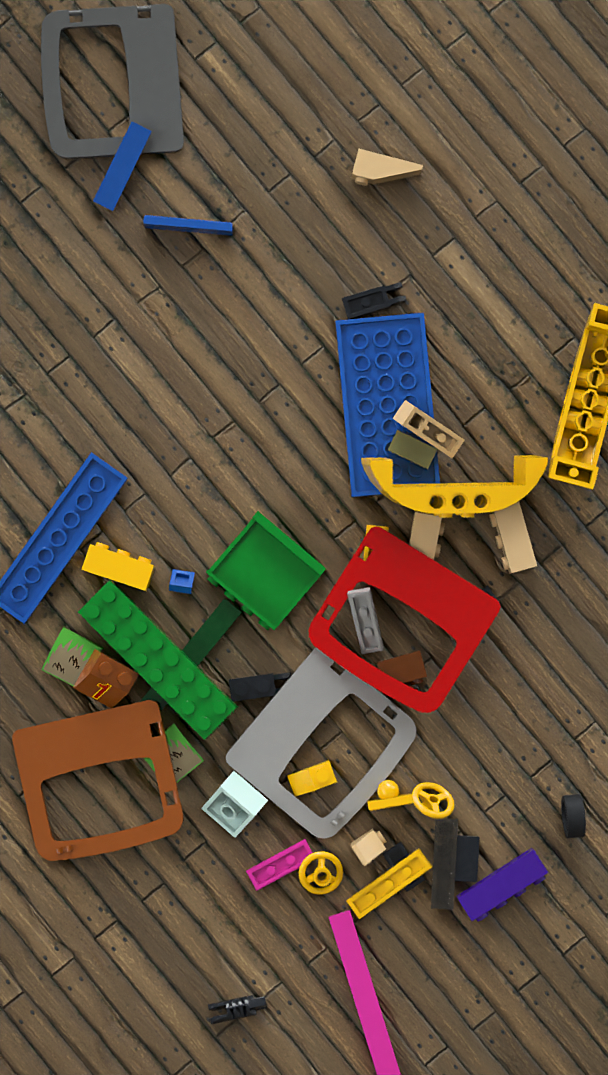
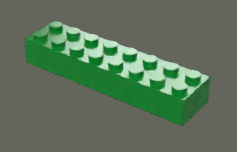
(158, 659)

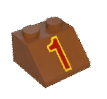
(105, 679)

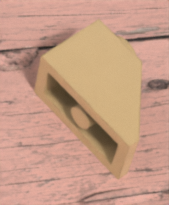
(369, 846)

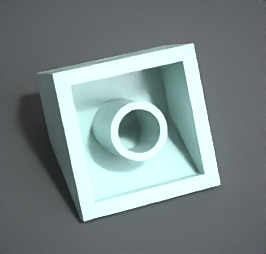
(234, 804)

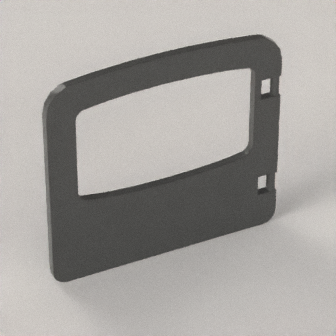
(151, 78)

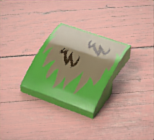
(69, 656)
(182, 753)

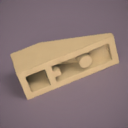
(379, 168)
(428, 429)

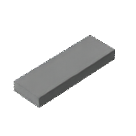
(365, 620)

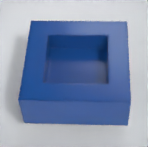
(181, 581)

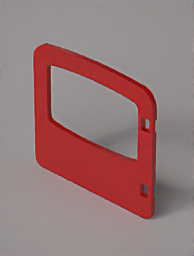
(427, 588)

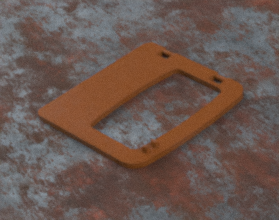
(90, 741)

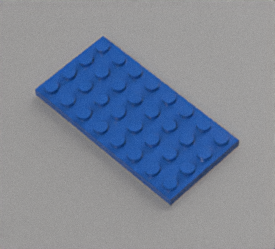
(380, 368)

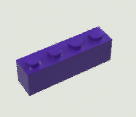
(502, 884)

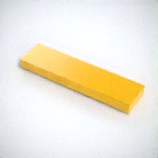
(389, 883)

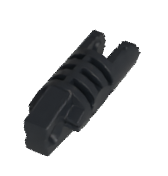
(237, 1008)

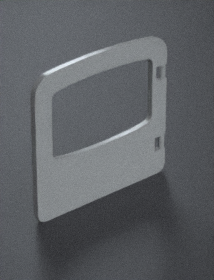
(289, 720)

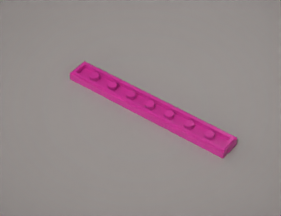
(364, 994)

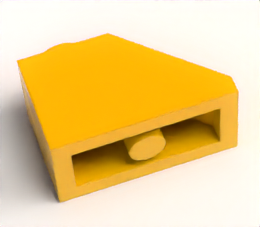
(312, 778)

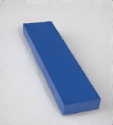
(122, 166)
(188, 225)

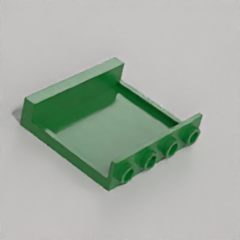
(265, 571)

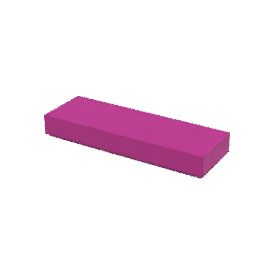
(279, 865)

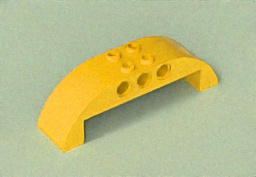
(584, 407)
(490, 495)

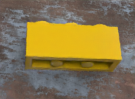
(118, 566)

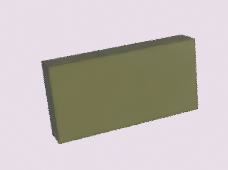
(412, 449)

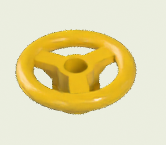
(430, 801)
(324, 880)

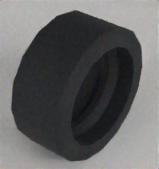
(573, 816)

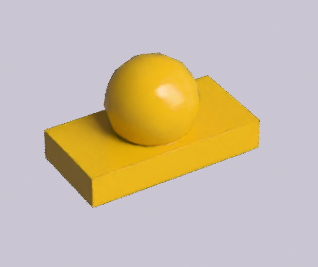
(389, 796)

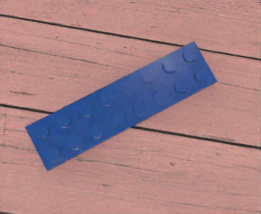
(59, 537)

